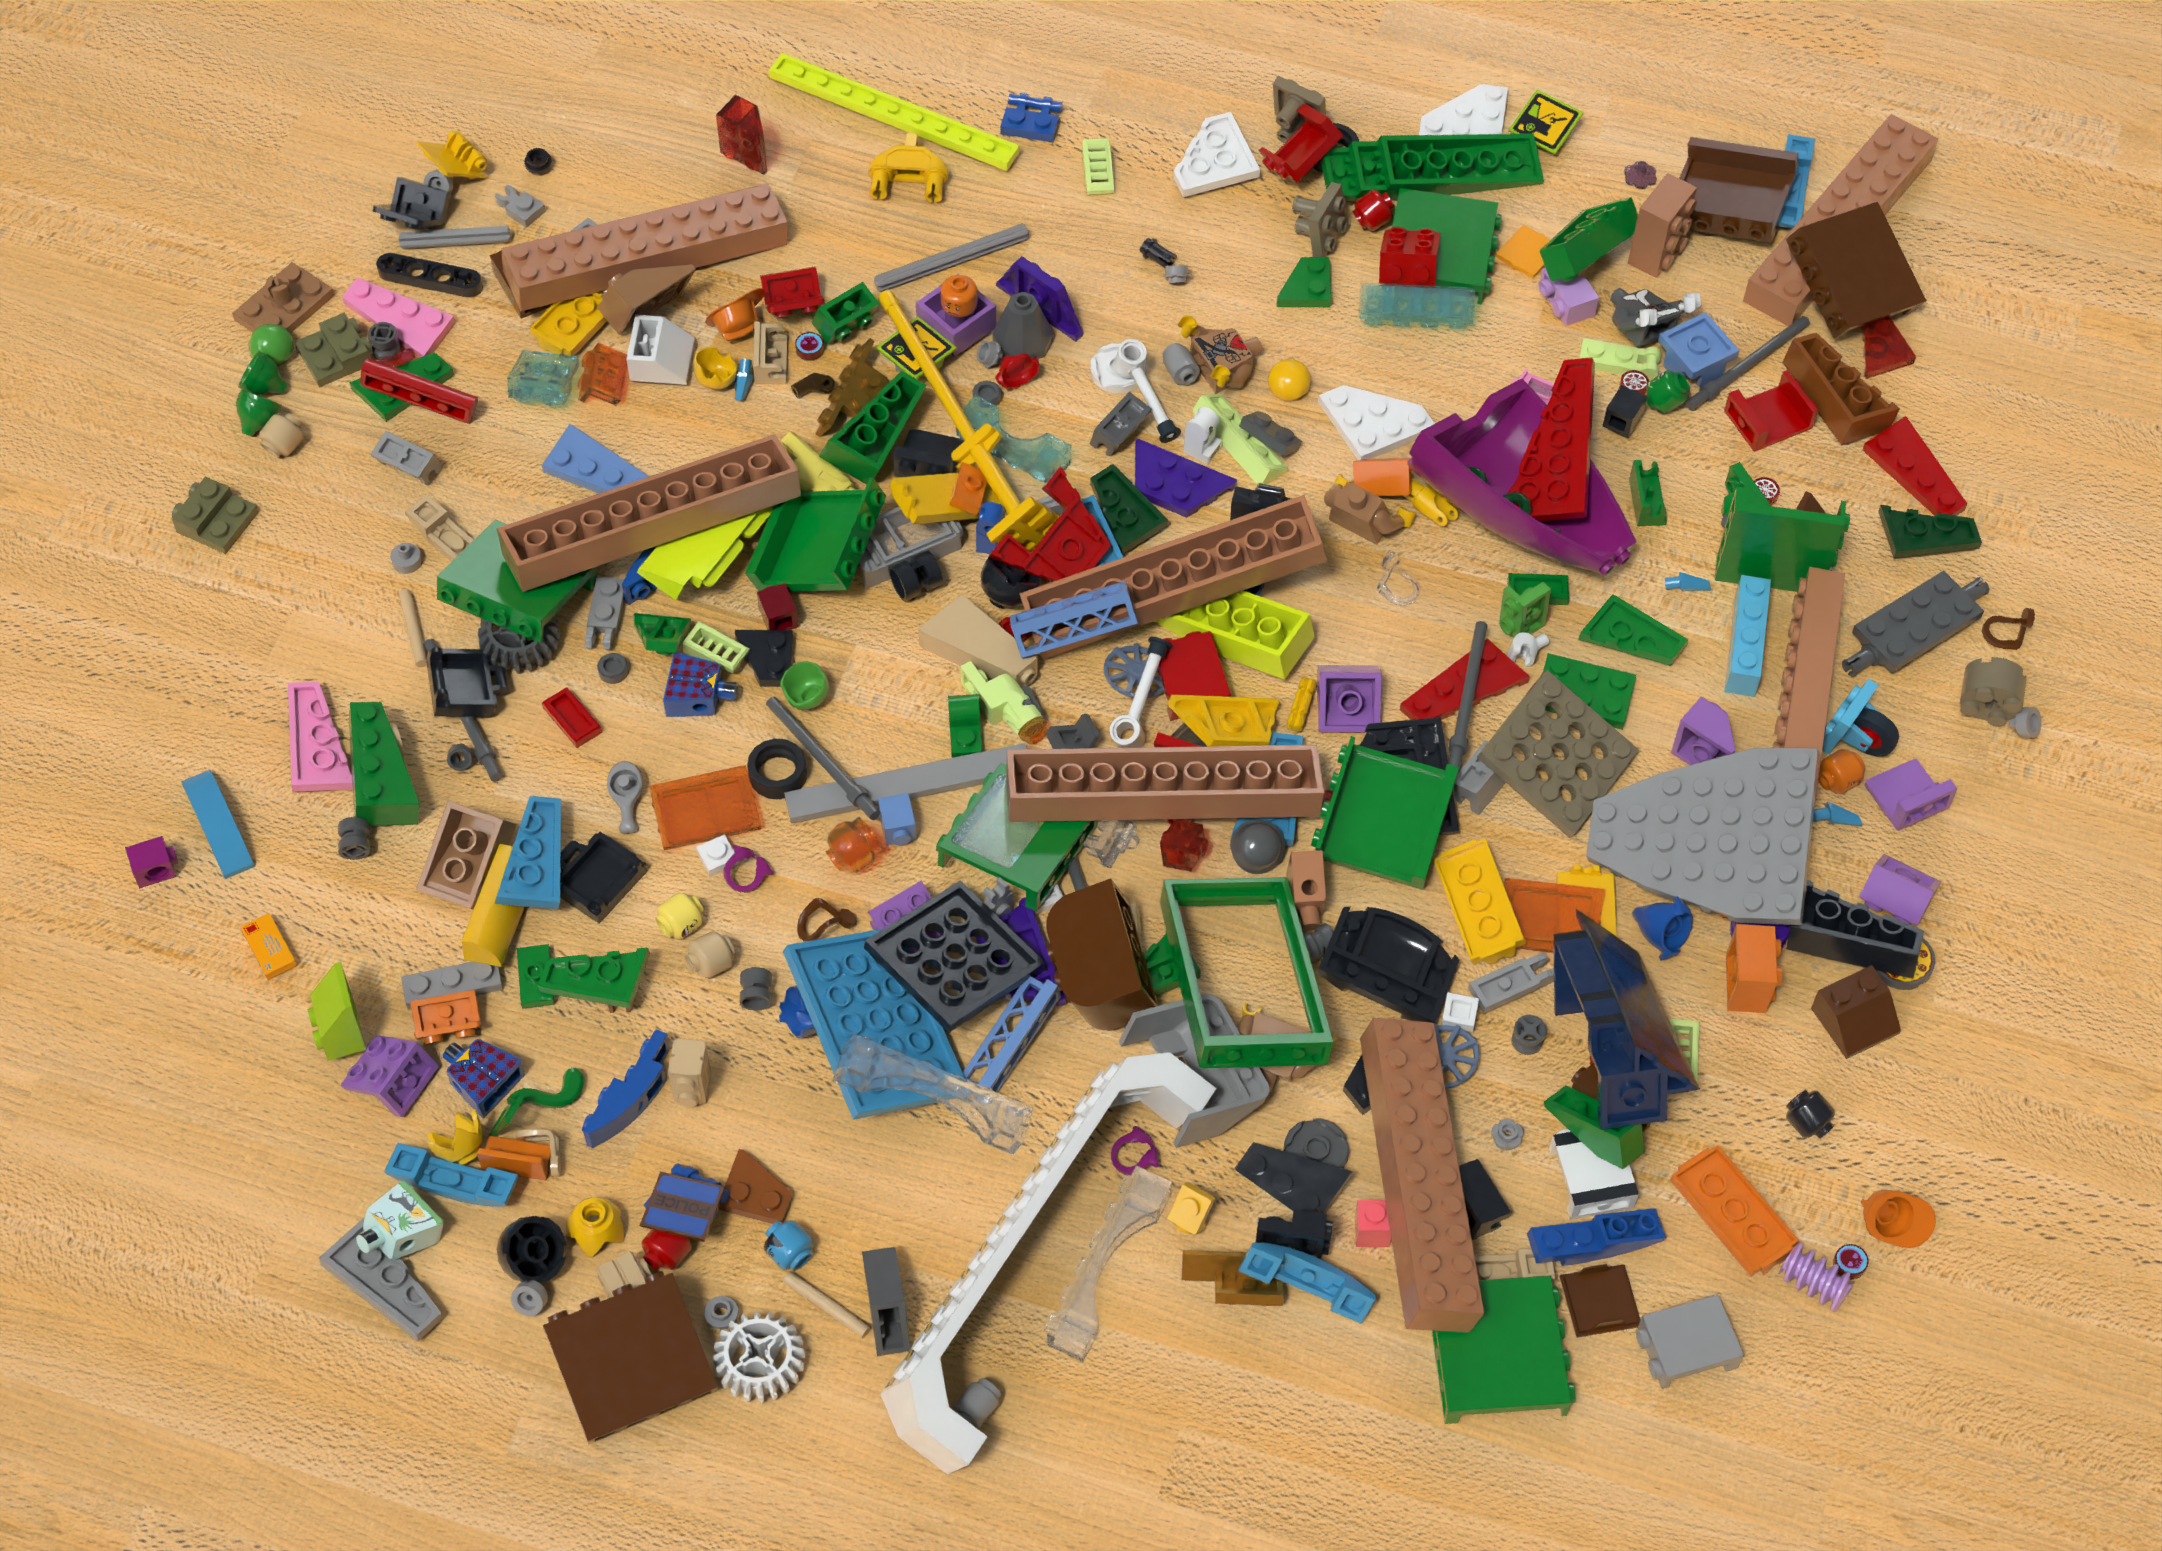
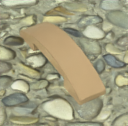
(437, 528)
(1512, 1266)

